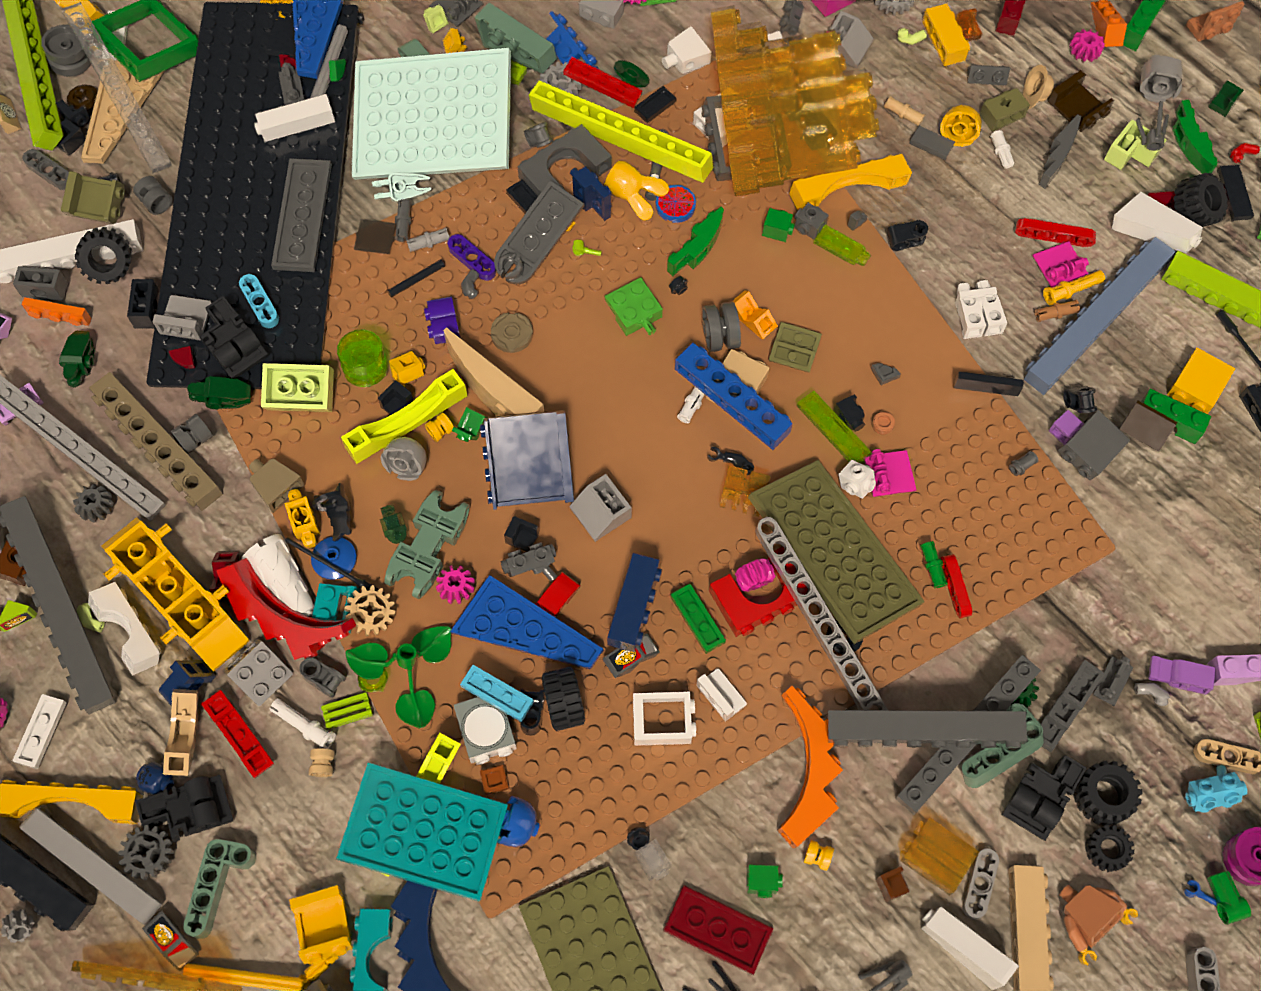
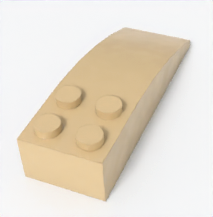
(488, 382)

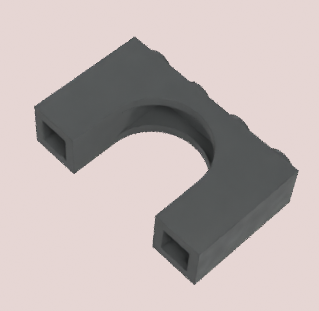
(575, 145)

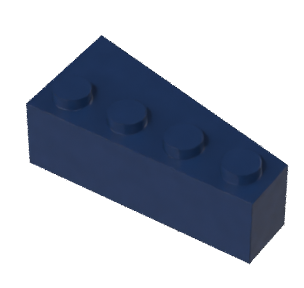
(634, 602)

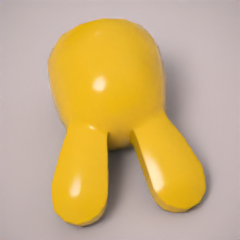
(626, 182)

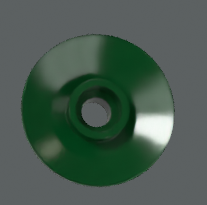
(631, 73)

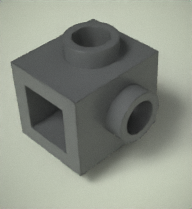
(810, 220)

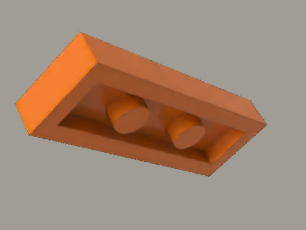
(56, 312)

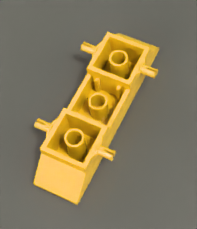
(175, 593)

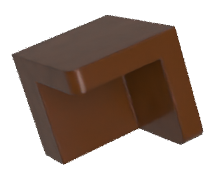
(892, 884)

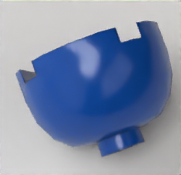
(518, 823)

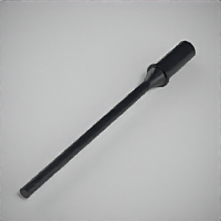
(1232, 328)
(360, 582)

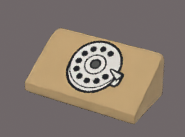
(8, 116)

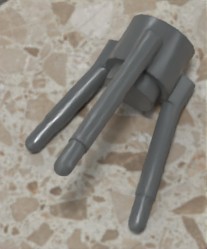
(1155, 137)
(897, 973)

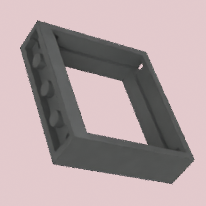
(712, 131)

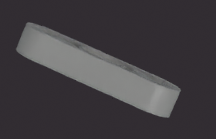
(970, 899)

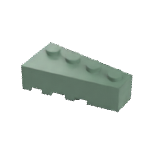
(502, 31)

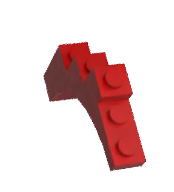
(254, 601)

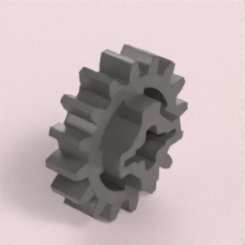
(150, 861)

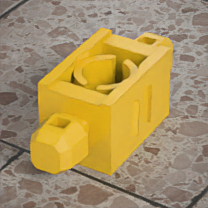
(297, 505)

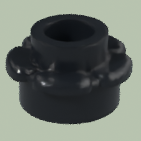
(678, 285)
(638, 838)

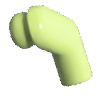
(911, 39)

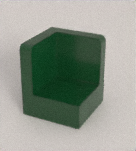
(1226, 98)

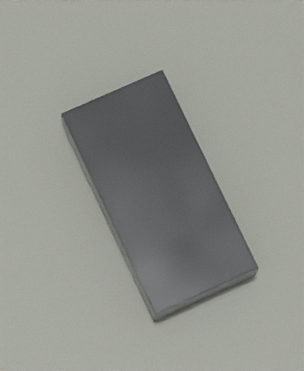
(932, 142)

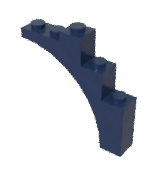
(416, 905)

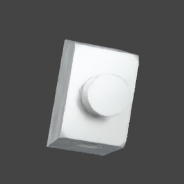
(687, 52)

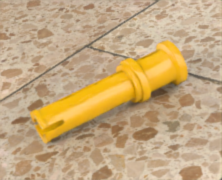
(1066, 289)

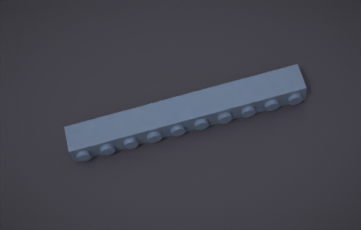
(1098, 316)

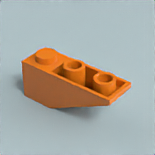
(1108, 23)

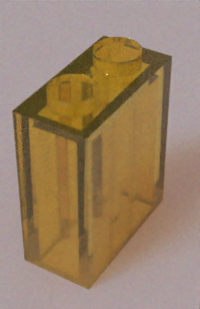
(938, 855)

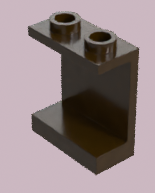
(1074, 99)

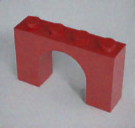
(745, 615)

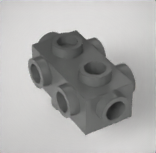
(536, 559)

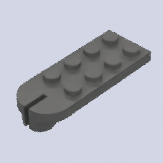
(537, 234)

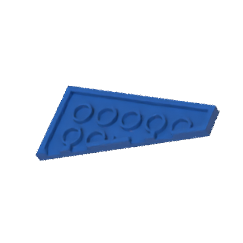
(313, 31)
(511, 621)

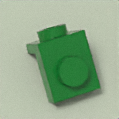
(469, 425)

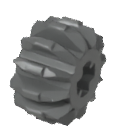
(95, 495)

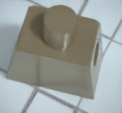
(274, 482)

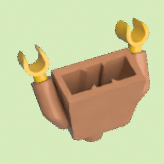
(1092, 915)

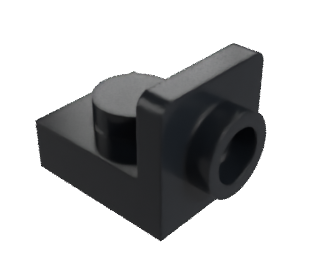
(78, 117)

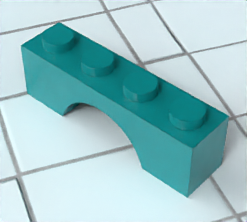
(373, 928)

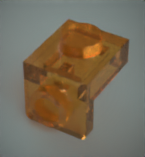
(969, 25)

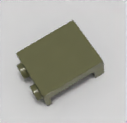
(92, 198)

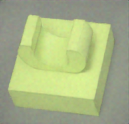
(435, 18)

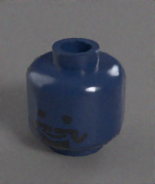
(151, 779)

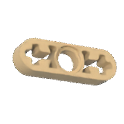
(1218, 759)

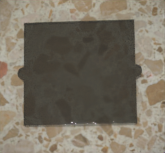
(375, 236)

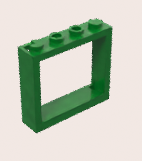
(157, 62)

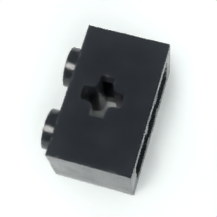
(143, 303)

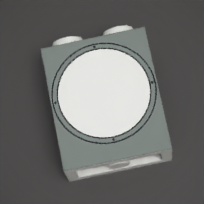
(484, 730)

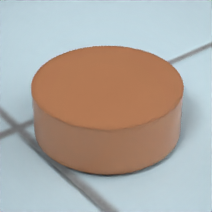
(883, 423)

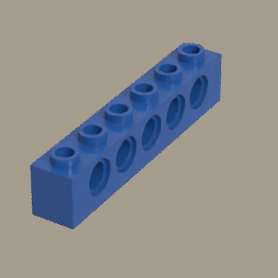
(770, 434)

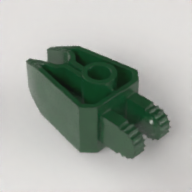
(77, 357)
(220, 393)

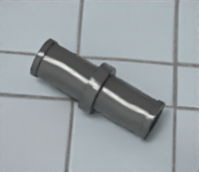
(403, 220)

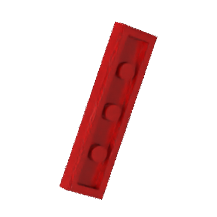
(602, 82)

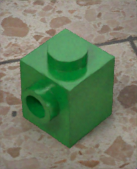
(778, 225)
(763, 880)

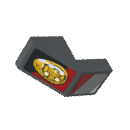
(623, 662)
(170, 941)

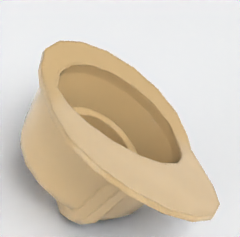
(1038, 85)

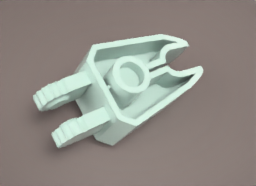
(402, 186)

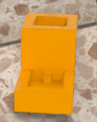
(755, 318)

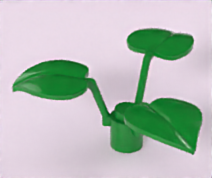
(431, 644)

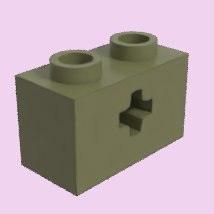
(1004, 109)

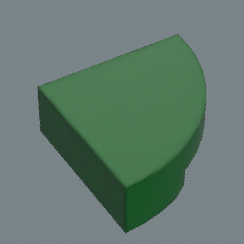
(336, 69)

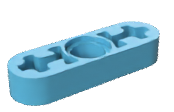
(258, 309)

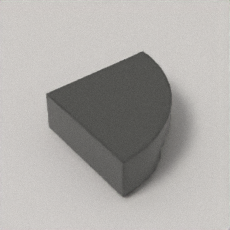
(857, 219)
(885, 373)

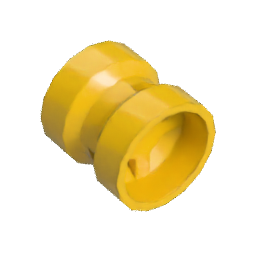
(439, 427)
(824, 856)

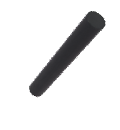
(416, 278)

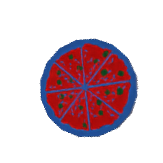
(677, 204)

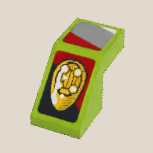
(15, 614)

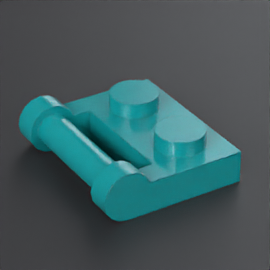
(329, 600)

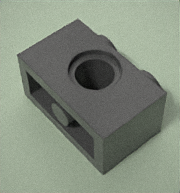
(40, 283)

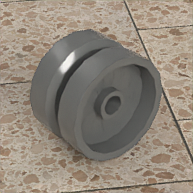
(64, 51)
(721, 326)

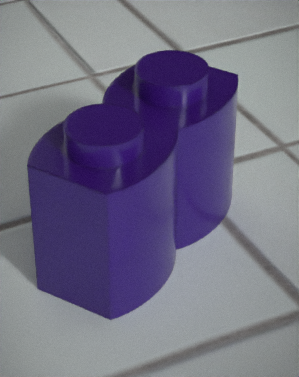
(442, 316)

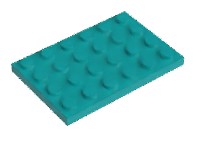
(422, 832)

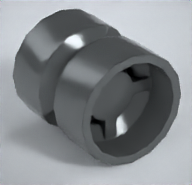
(152, 195)
(191, 433)

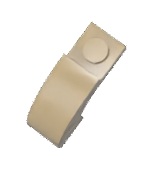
(182, 734)

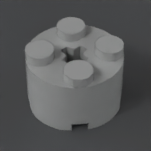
(1161, 78)

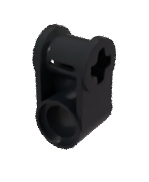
(906, 236)
(1080, 399)
(534, 712)

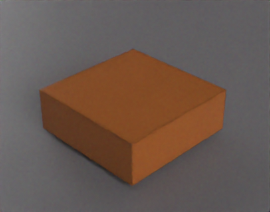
(494, 780)

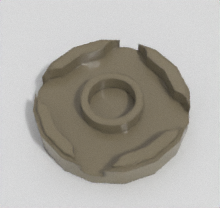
(511, 332)

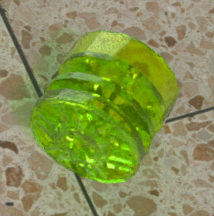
(362, 358)

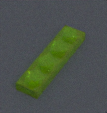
(833, 428)

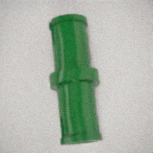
(934, 564)

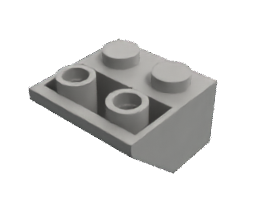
(854, 38)
(601, 508)

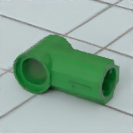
(1230, 905)

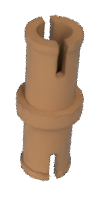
(1057, 310)

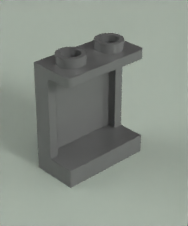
(1094, 445)

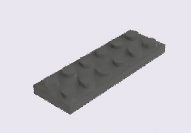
(301, 215)

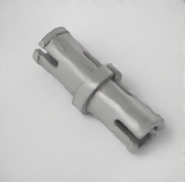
(427, 239)

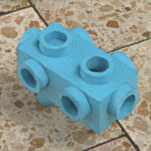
(1215, 791)

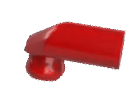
(1237, 153)

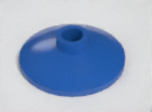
(344, 558)

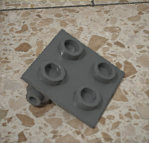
(458, 10)

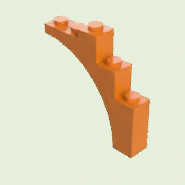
(821, 768)

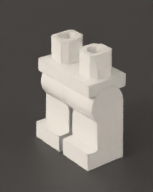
(980, 310)

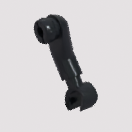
(736, 459)

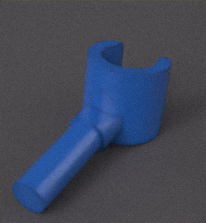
(1199, 893)

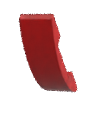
(238, 733)

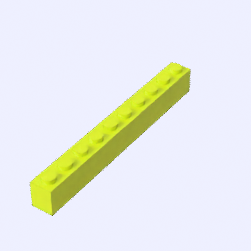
(622, 131)

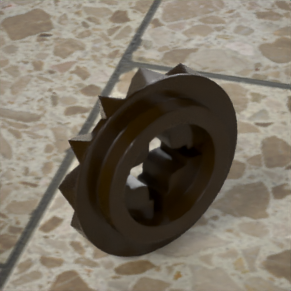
(80, 92)

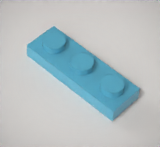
(497, 693)

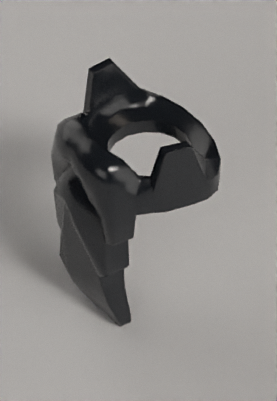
(337, 510)

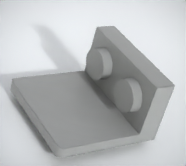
(183, 317)
(258, 672)

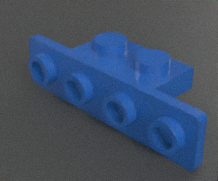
(566, 43)

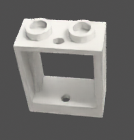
(663, 738)

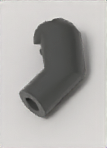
(468, 284)

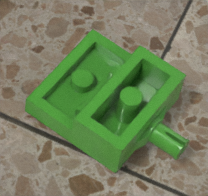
(634, 307)

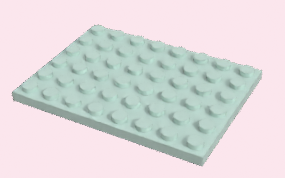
(432, 114)

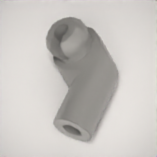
(1152, 689)

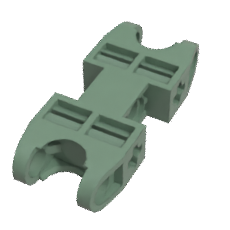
(420, 558)

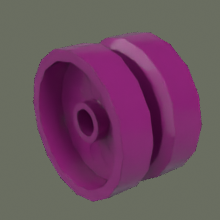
(1243, 856)

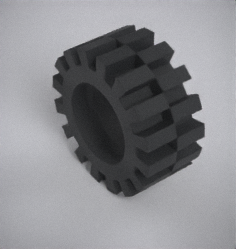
(1099, 858)

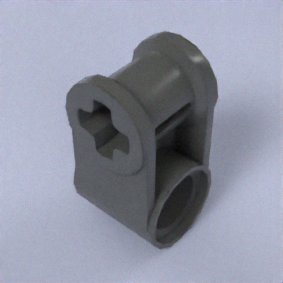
(538, 135)
(325, 679)

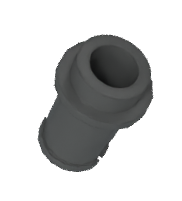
(1019, 466)

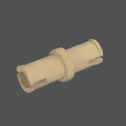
(904, 111)

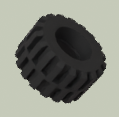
(1201, 199)
(96, 270)
(563, 698)
(1123, 783)

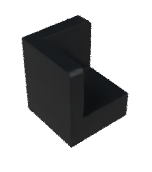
(71, 139)
(395, 398)
(521, 534)

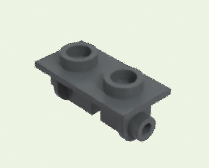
(788, 23)
(988, 74)
(290, 84)
(1114, 680)

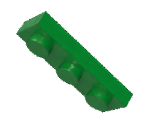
(698, 618)

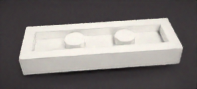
(39, 731)

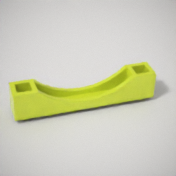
(372, 437)
(438, 760)

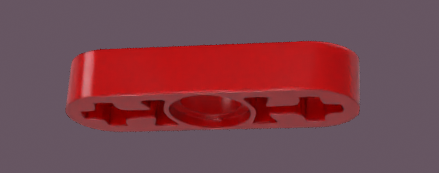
(956, 586)

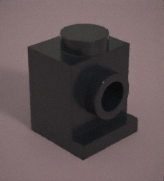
(850, 413)

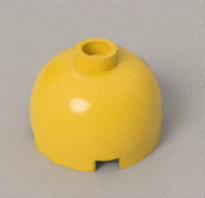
(961, 125)

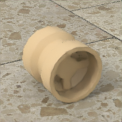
(322, 762)

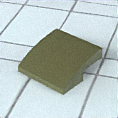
(795, 347)

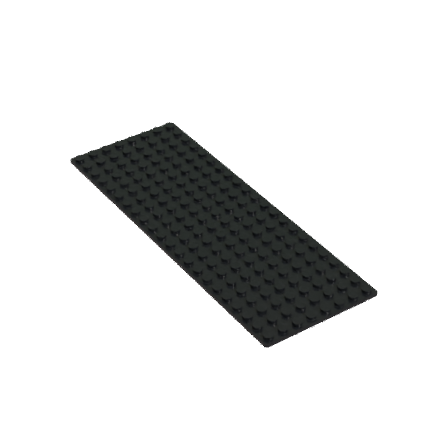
(234, 193)

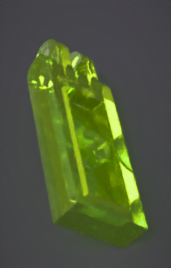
(842, 246)

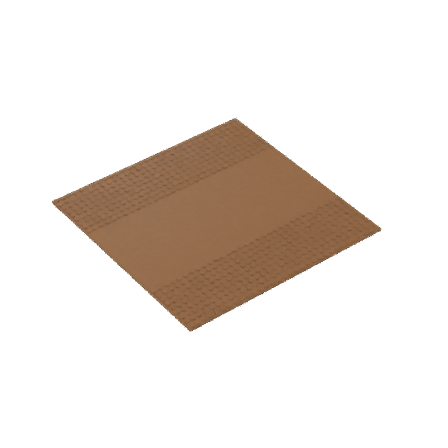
(622, 421)

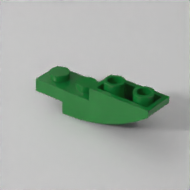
(1191, 141)
(702, 241)

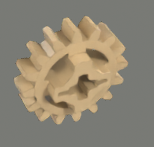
(359, 610)

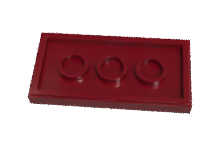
(718, 930)

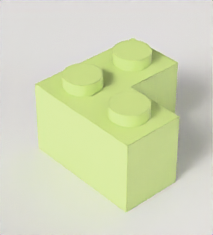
(1130, 145)

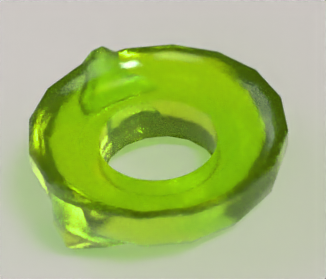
(380, 686)

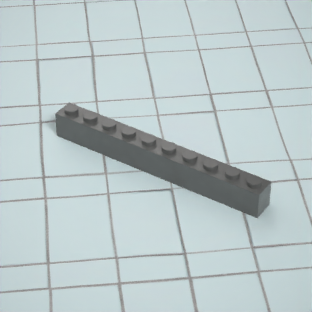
(56, 605)

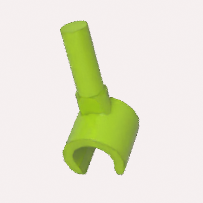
(579, 249)

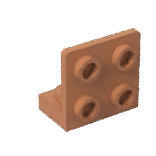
(1215, 22)

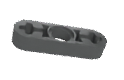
(44, 162)

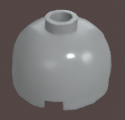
(404, 458)

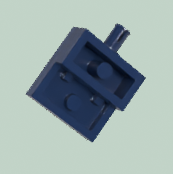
(591, 192)

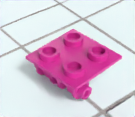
(1061, 264)
(891, 472)

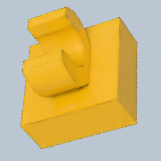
(453, 42)

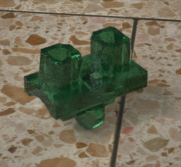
(393, 524)

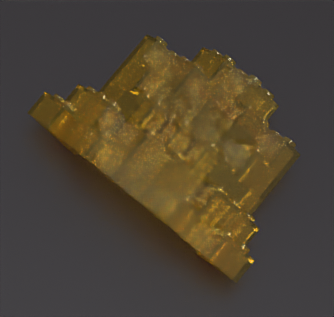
(788, 103)

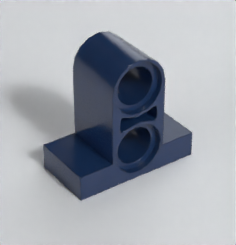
(186, 676)

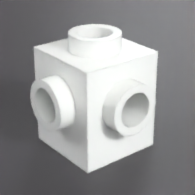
(857, 479)

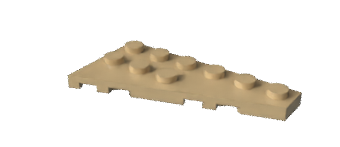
(106, 123)

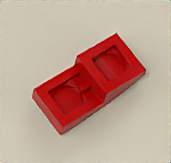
(558, 594)

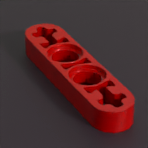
(1055, 232)

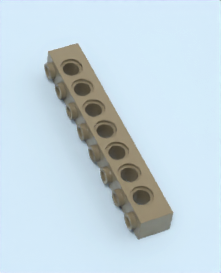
(109, 388)

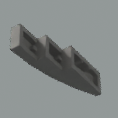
(1059, 151)
(1069, 704)

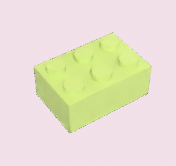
(297, 387)

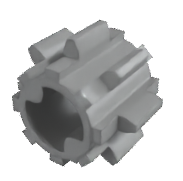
(17, 926)

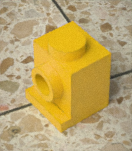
(406, 368)

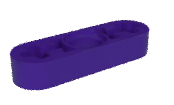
(468, 249)

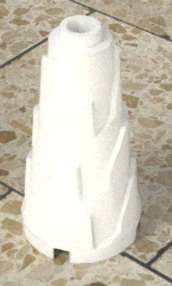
(280, 573)

